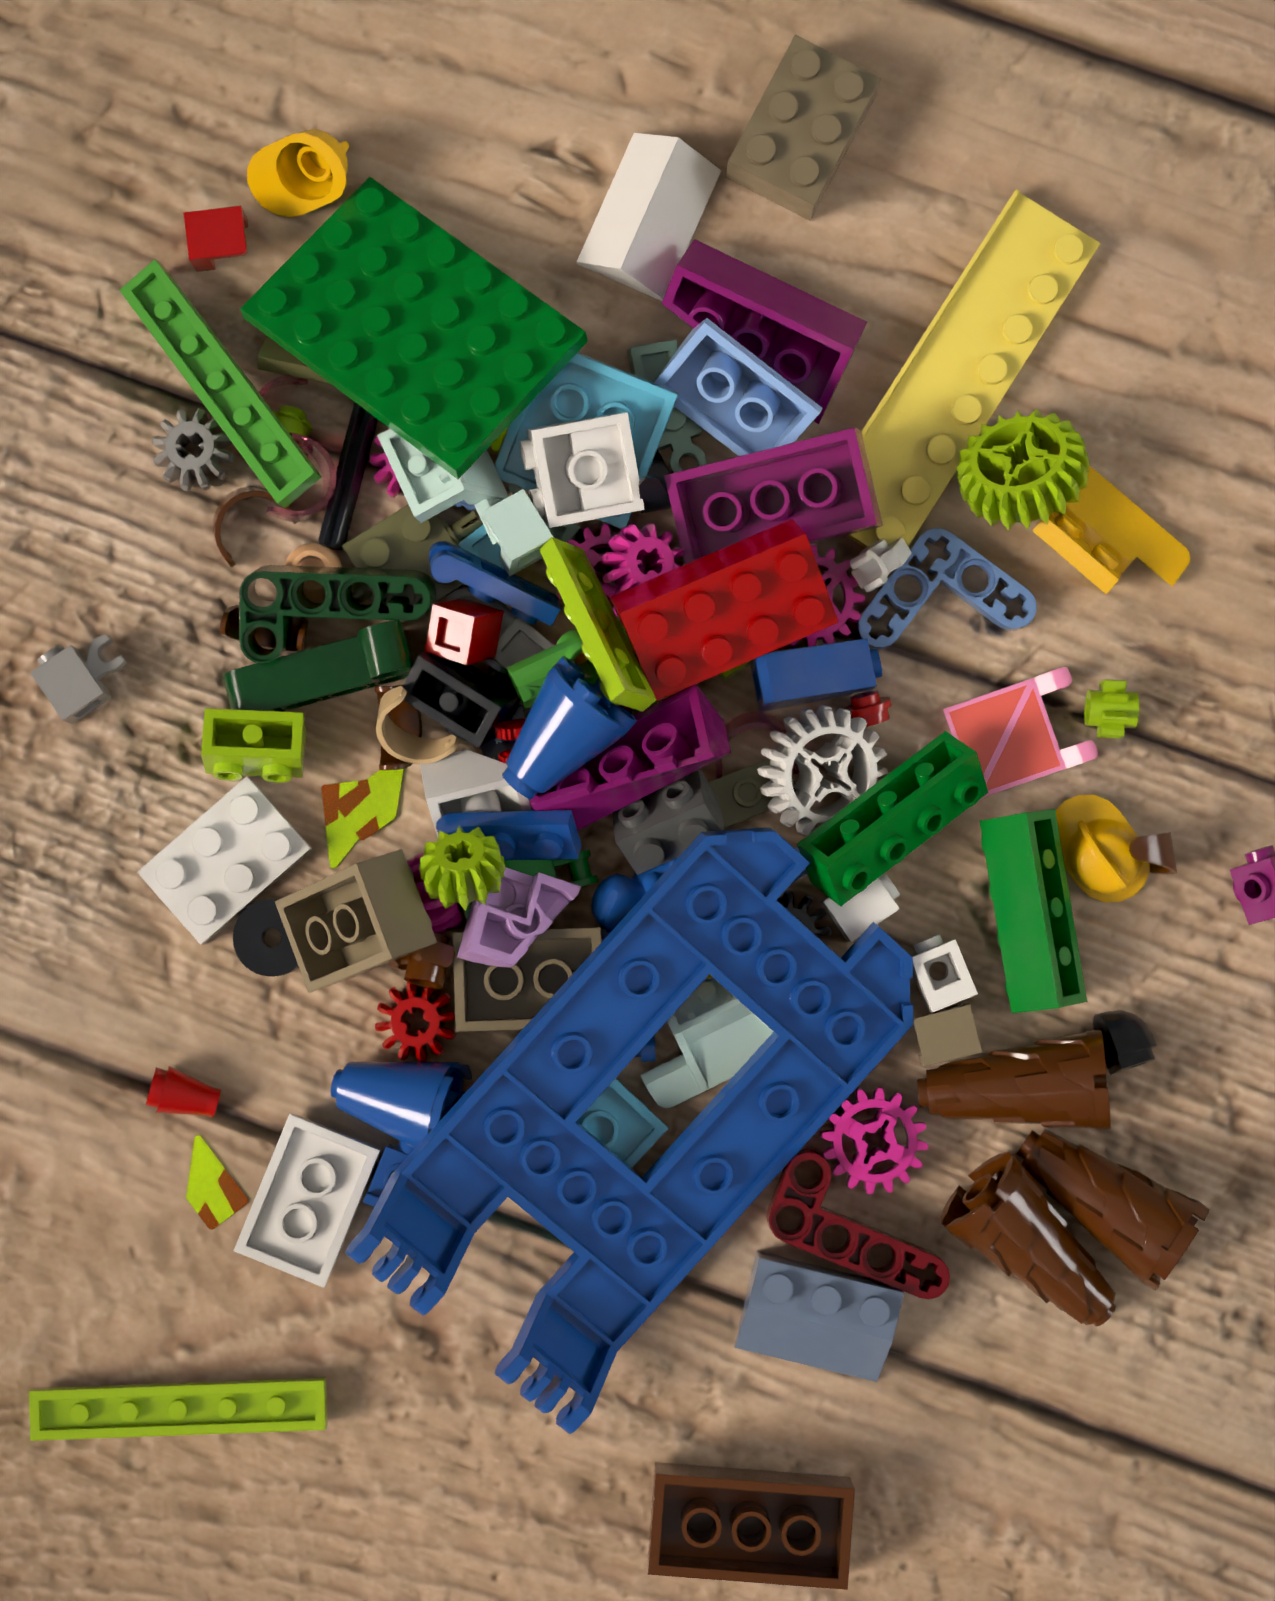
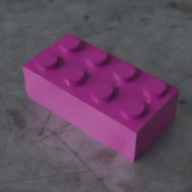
(814, 481)

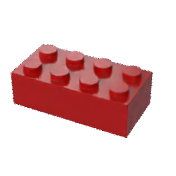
(725, 608)

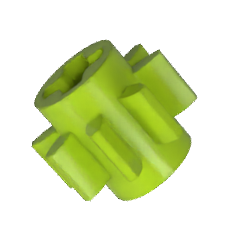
(1111, 708)

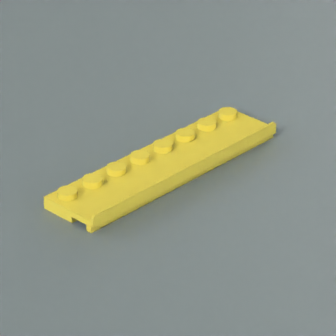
(968, 361)

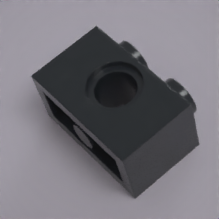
(458, 697)

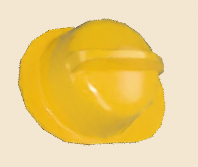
(299, 172)
(1097, 849)

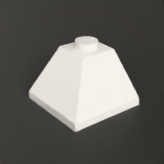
(468, 784)

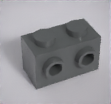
(666, 821)

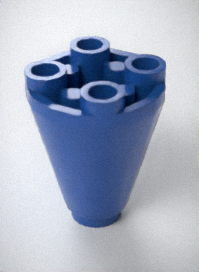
(563, 730)

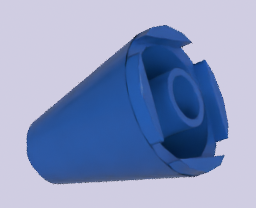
(400, 1096)

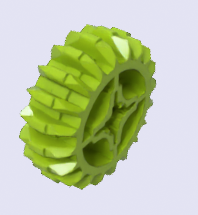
(1023, 469)

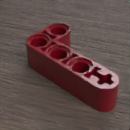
(860, 1235)

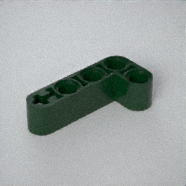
(338, 601)
(324, 672)

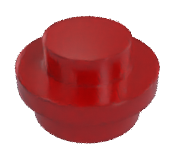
(870, 707)

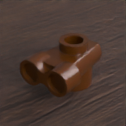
(428, 965)

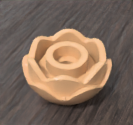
(313, 555)

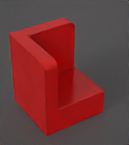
(215, 235)
(464, 631)

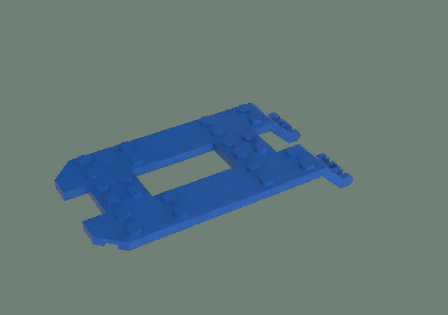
(632, 1232)

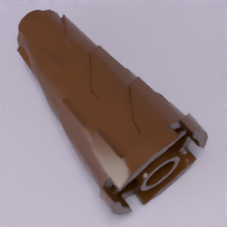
(1045, 1083)
(1118, 1206)
(1027, 1237)

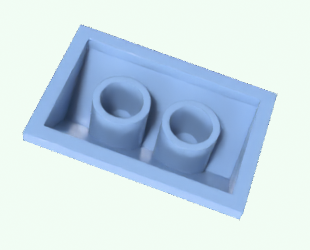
(735, 393)

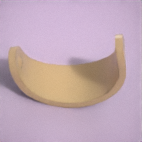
(403, 744)

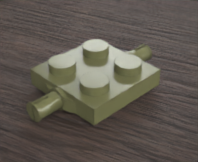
(404, 545)

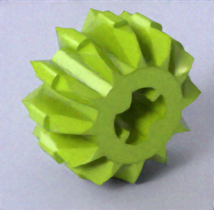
(462, 867)

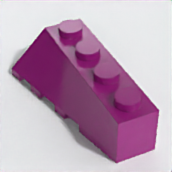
(775, 321)
(655, 752)

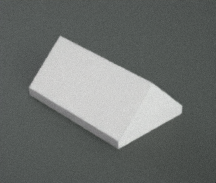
(650, 213)

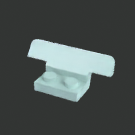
(433, 489)
(715, 1042)

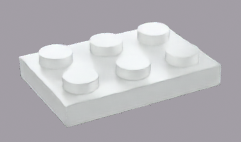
(224, 860)
(307, 1200)

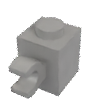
(74, 681)

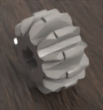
(190, 466)

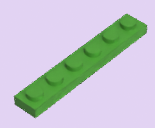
(220, 384)

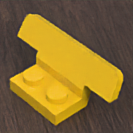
(1108, 533)

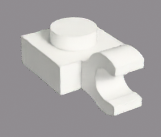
(878, 561)

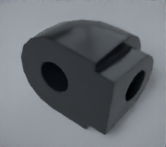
(1125, 1040)

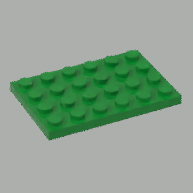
(414, 326)

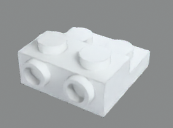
(583, 469)

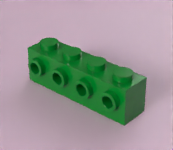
(893, 818)
(1033, 911)

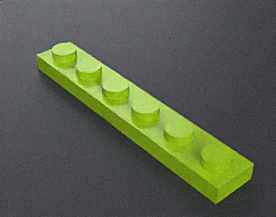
(178, 1409)

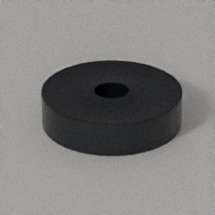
(251, 944)

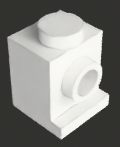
(863, 909)
(957, 982)

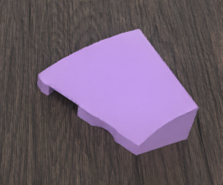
(513, 918)

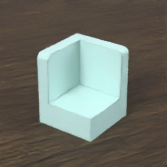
(517, 530)

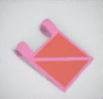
(1015, 733)

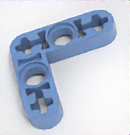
(949, 575)

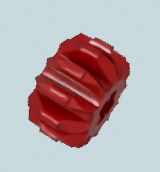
(401, 1027)

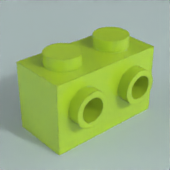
(253, 744)

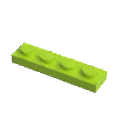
(597, 625)

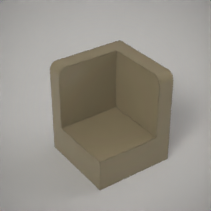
(947, 1035)

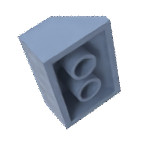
(818, 1316)

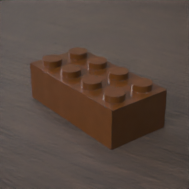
(751, 1526)

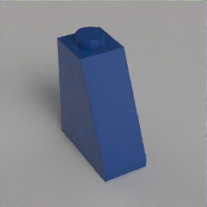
(814, 673)

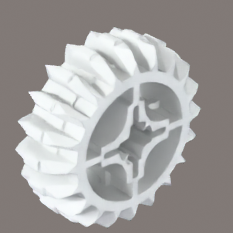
(835, 757)

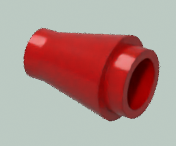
(181, 1094)

